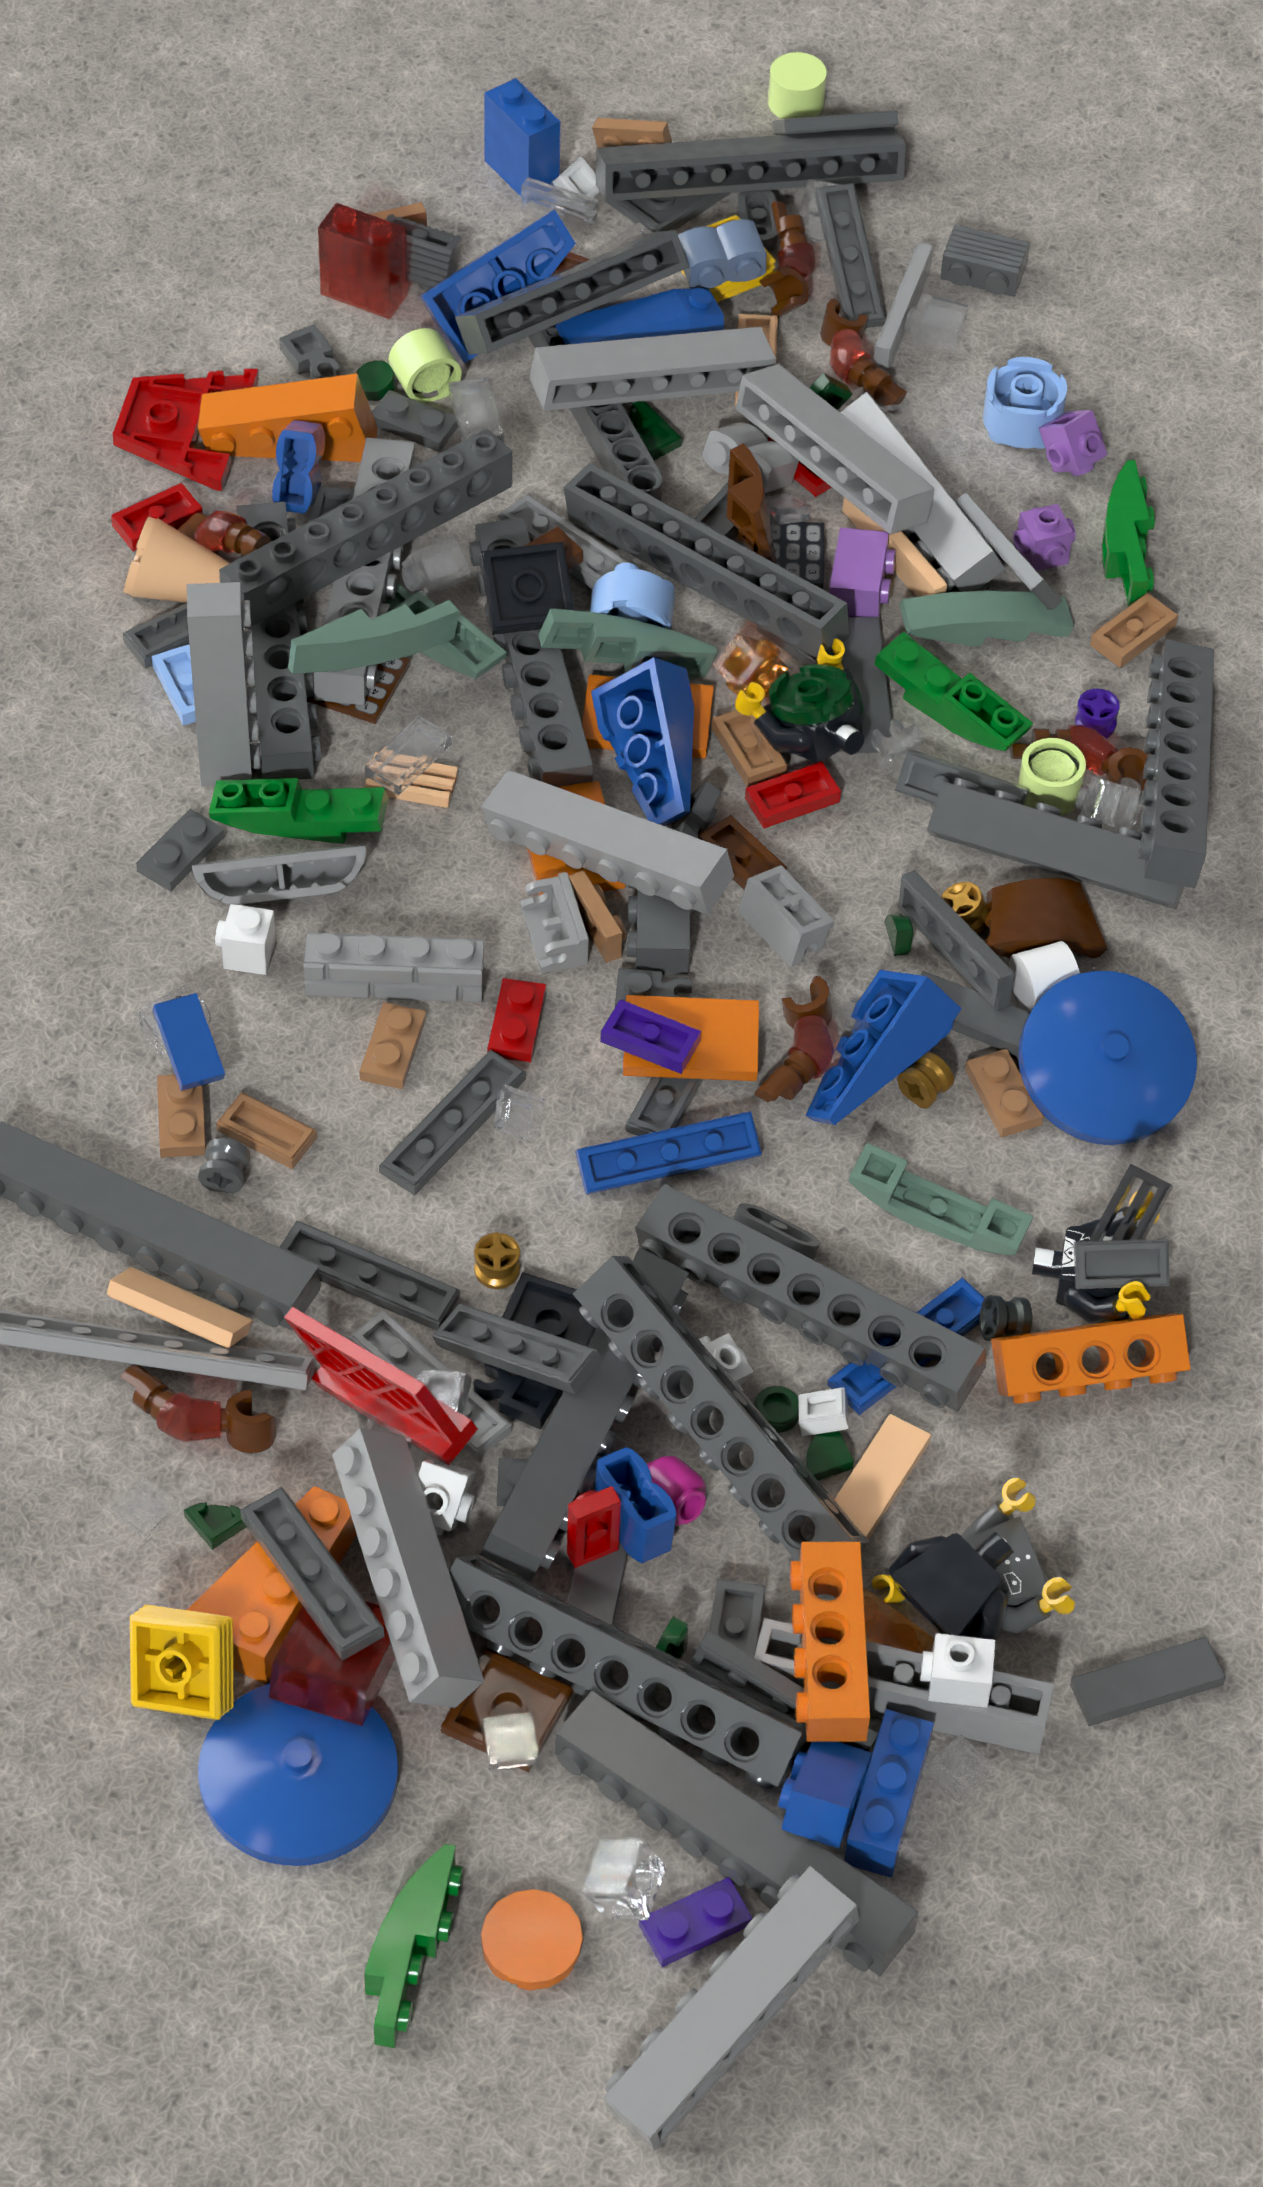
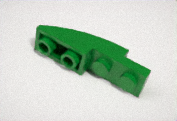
(1126, 533)
(954, 702)
(289, 811)
(406, 1935)

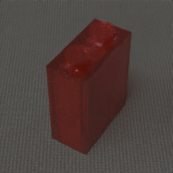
(363, 260)
(316, 1679)

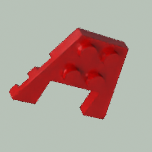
(163, 419)

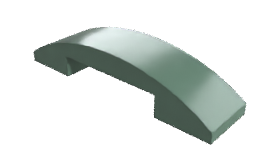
(936, 1209)

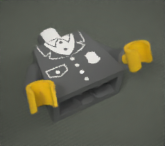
(1028, 1593)

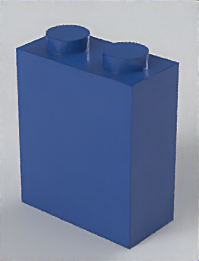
(520, 136)

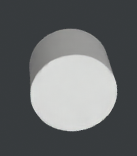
(1039, 971)

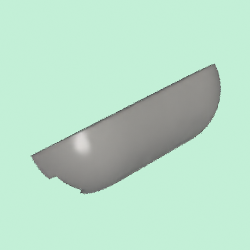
(280, 874)

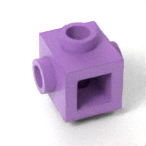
(1073, 442)
(1044, 537)

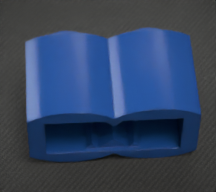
(298, 457)
(645, 1508)

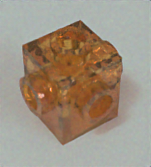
(750, 661)

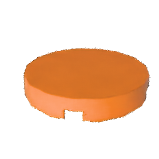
(531, 1939)

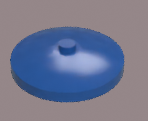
(1107, 1057)
(295, 1780)

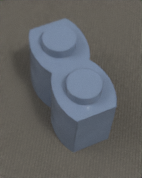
(723, 254)

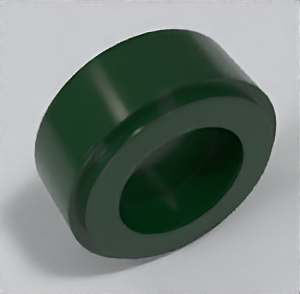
(376, 379)
(779, 1407)

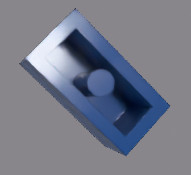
(824, 1791)

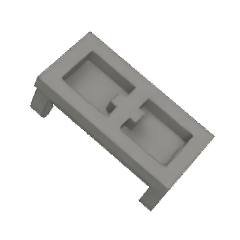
(784, 914)
(555, 924)

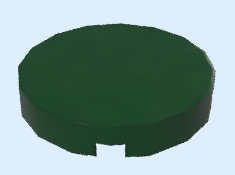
(812, 695)

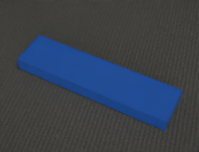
(668, 1153)
(954, 1308)

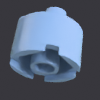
(1021, 401)
(634, 596)

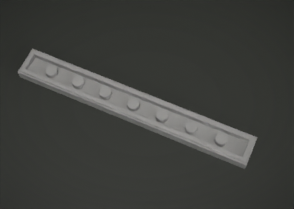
(156, 1350)

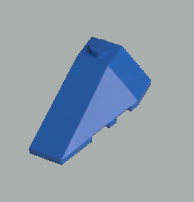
(502, 270)
(650, 316)
(650, 727)
(899, 1024)

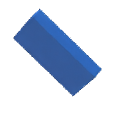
(188, 1041)

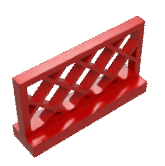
(382, 1391)

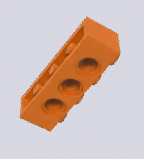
(1017, 1356)
(844, 1711)

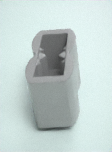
(774, 461)

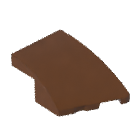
(748, 503)
(1040, 914)

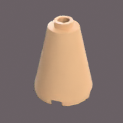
(169, 562)

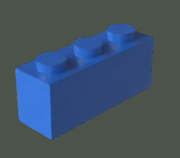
(888, 1793)

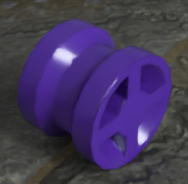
(1098, 710)

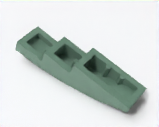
(975, 615)
(624, 641)
(365, 642)
(468, 652)

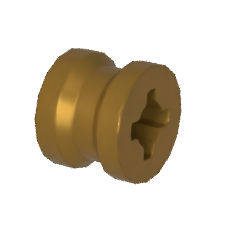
(968, 903)
(925, 1080)
(497, 1249)

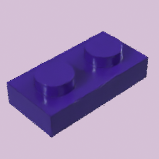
(650, 1036)
(695, 1922)

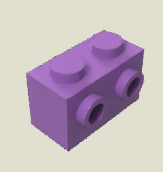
(861, 571)

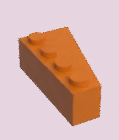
(252, 418)
(260, 1597)

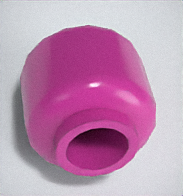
(682, 1485)

